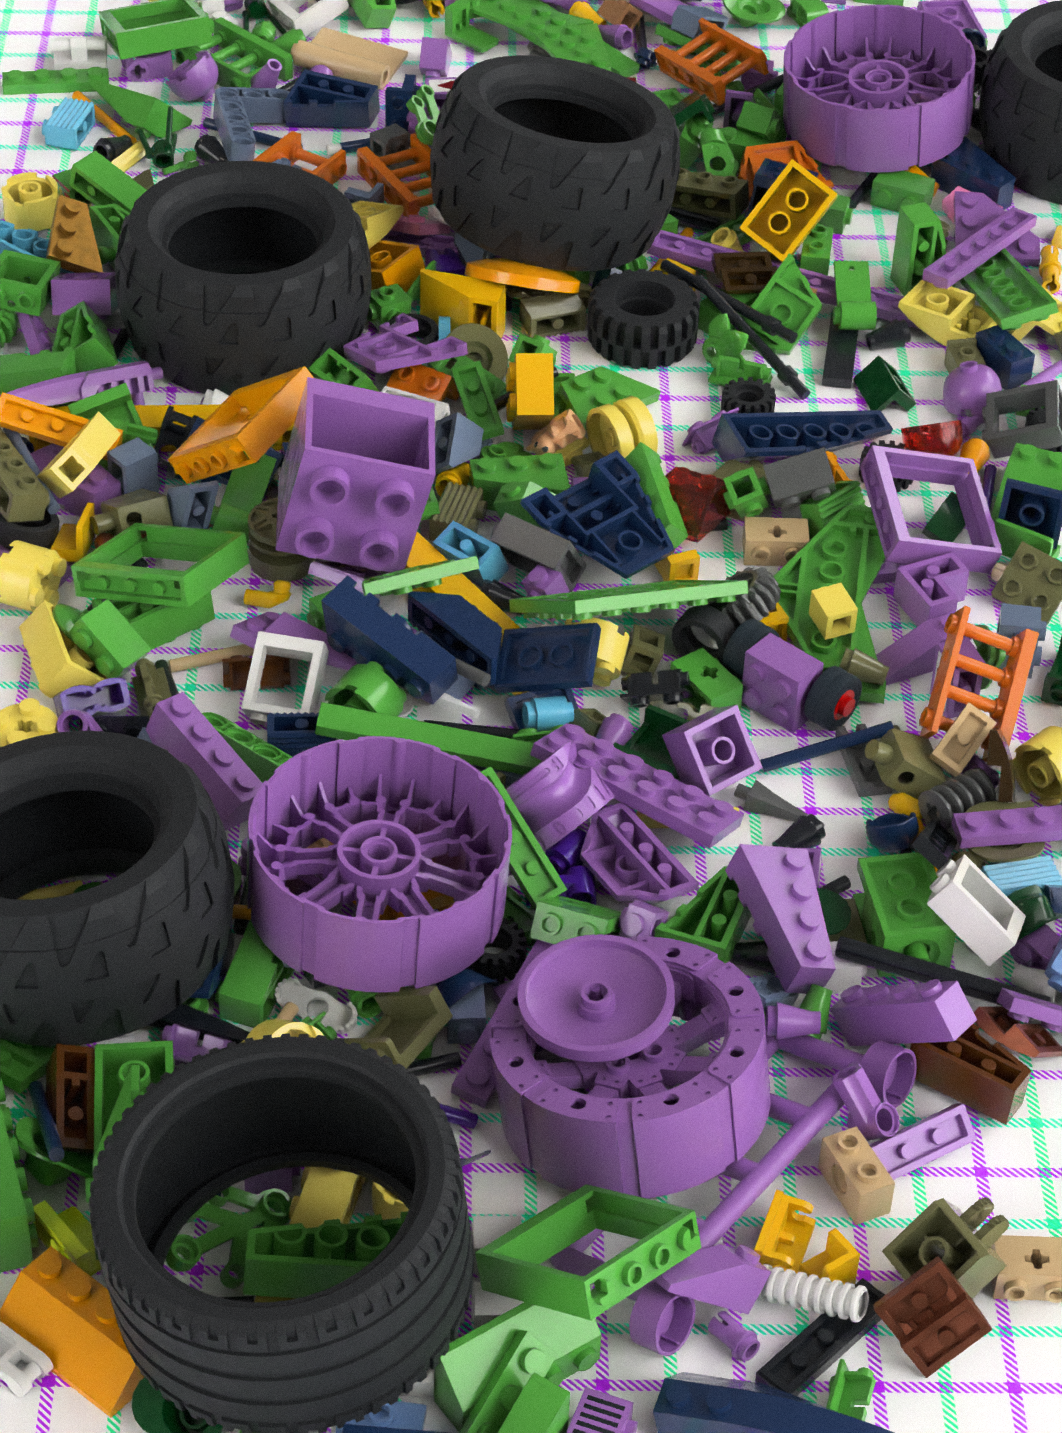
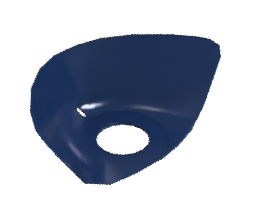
(461, 984)

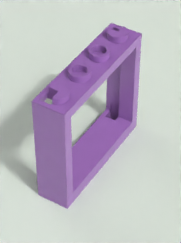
(886, 462)

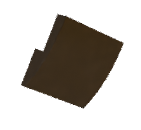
(743, 271)
(1000, 755)

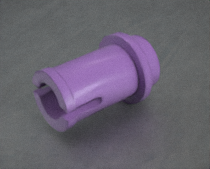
(740, 1341)

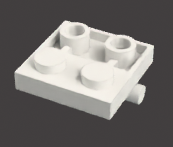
(79, 52)

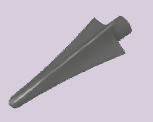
(764, 801)

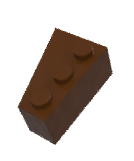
(974, 1073)

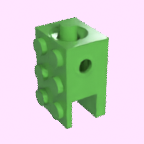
(897, 911)

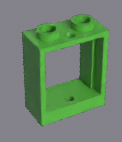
(27, 293)

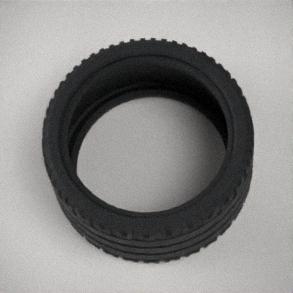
(258, 1112)

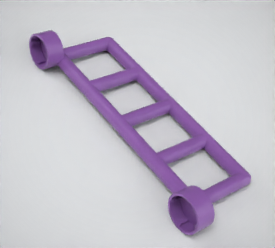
(664, 1319)

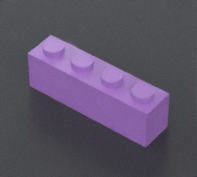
(194, 741)
(903, 1013)

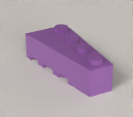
(786, 912)

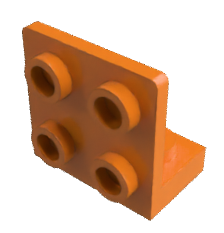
(424, 382)

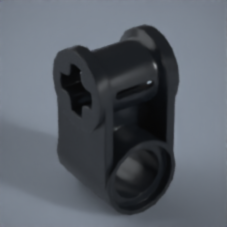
(172, 433)

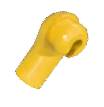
(271, 598)
(904, 804)

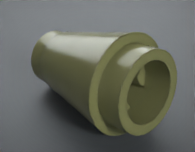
(864, 667)

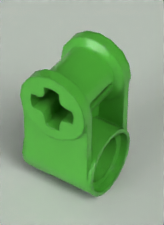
(806, 10)

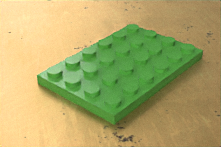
(633, 598)

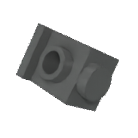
(389, 140)

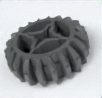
(761, 597)

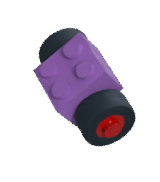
(787, 681)

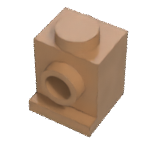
(620, 13)

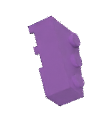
(94, 488)

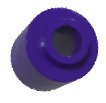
(567, 851)

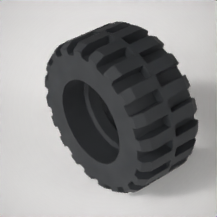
(643, 318)

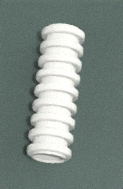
(815, 1294)

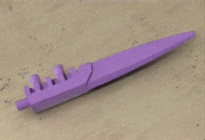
(78, 386)

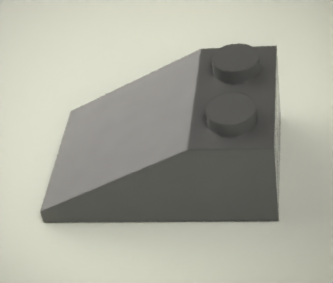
(800, 479)

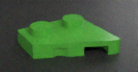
(22, 1064)

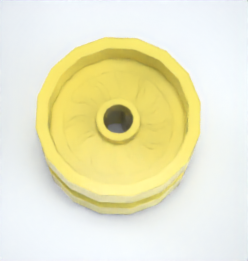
(621, 427)

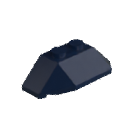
(458, 629)

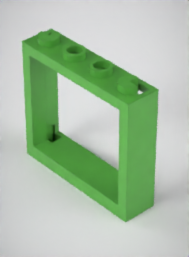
(155, 27)
(109, 576)
(512, 1261)

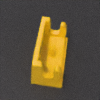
(785, 1232)

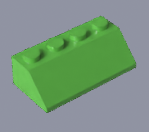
(476, 1355)

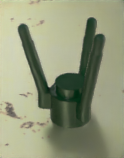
(256, 10)
(163, 150)

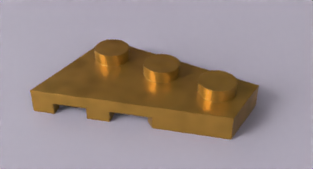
(73, 237)

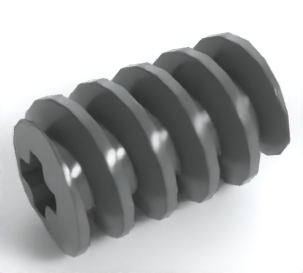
(956, 796)

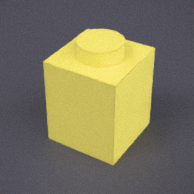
(833, 611)

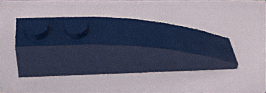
(794, 433)
(737, 1406)

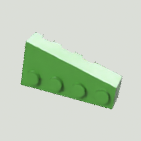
(304, 1261)

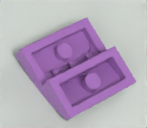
(659, 8)

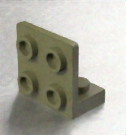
(1031, 581)

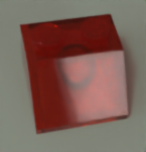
(698, 500)

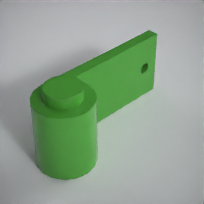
(853, 296)
(242, 494)

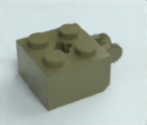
(953, 1237)

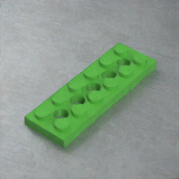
(1009, 292)

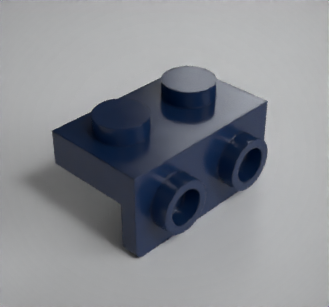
(396, 100)

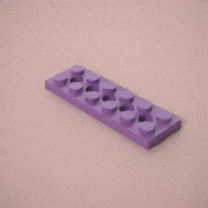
(646, 788)

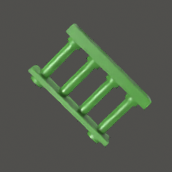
(243, 44)

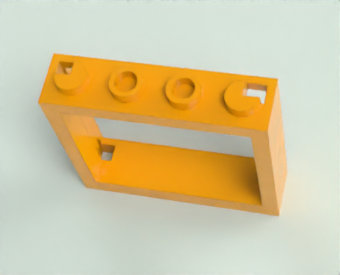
(244, 422)

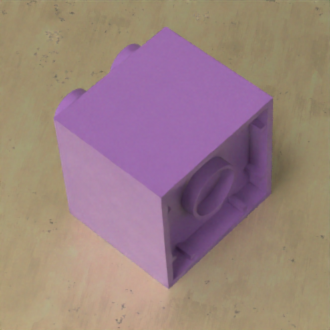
(355, 476)

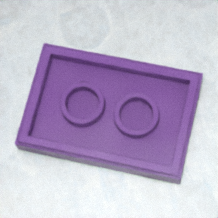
(955, 11)

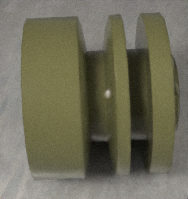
(263, 557)

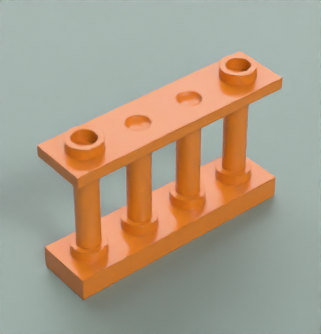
(703, 79)
(290, 148)
(375, 170)
(1010, 678)

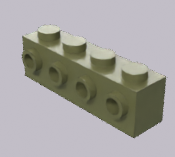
(711, 194)
(20, 490)

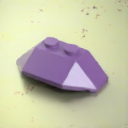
(632, 859)

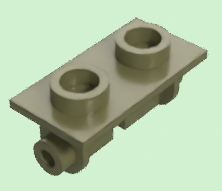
(149, 686)

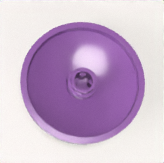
(596, 998)

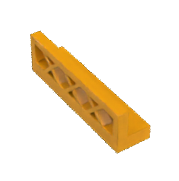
(42, 421)

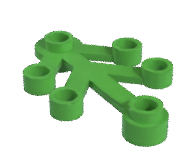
(425, 128)
(232, 1227)

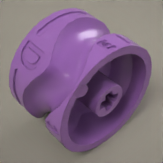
(558, 795)

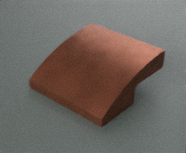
(1023, 1038)
(932, 1317)

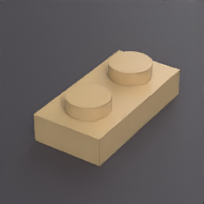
(962, 740)

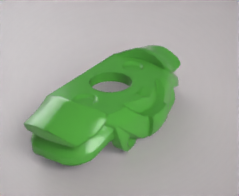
(715, 146)

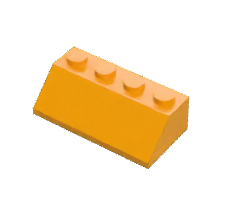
(75, 1326)

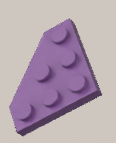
(976, 211)

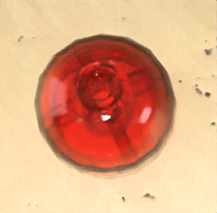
(935, 438)

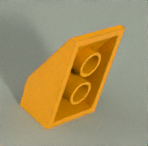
(395, 264)

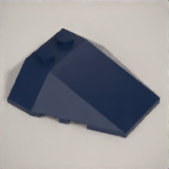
(605, 517)

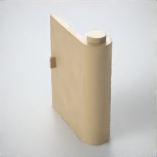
(350, 57)

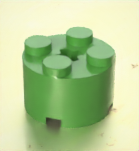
(368, 689)

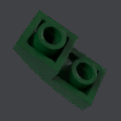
(946, 522)

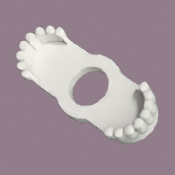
(339, 1015)

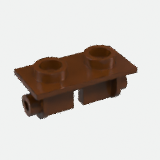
(275, 672)

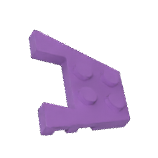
(394, 350)

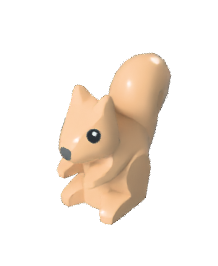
(557, 434)

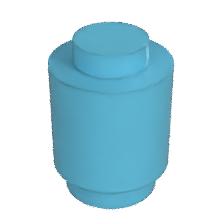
(547, 712)

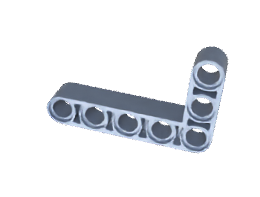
(237, 109)

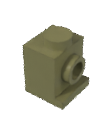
(961, 351)
(643, 650)

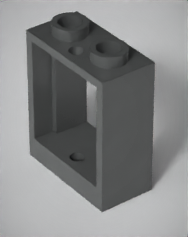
(1022, 398)
(530, 546)

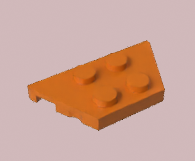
(782, 152)

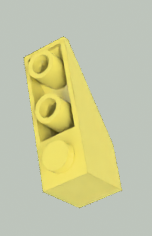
(79, 456)

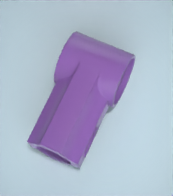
(865, 1109)

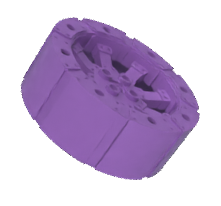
(878, 69)
(370, 803)
(633, 1125)

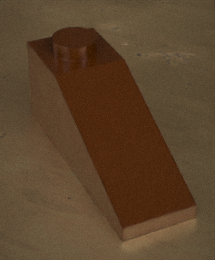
(71, 1095)

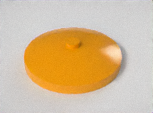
(522, 275)

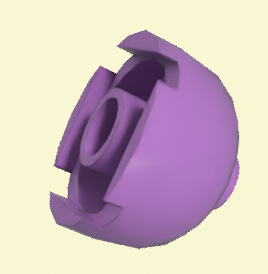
(195, 77)
(967, 387)

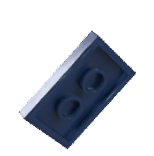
(548, 658)

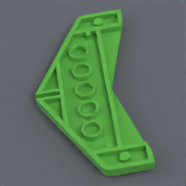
(554, 31)
(843, 553)

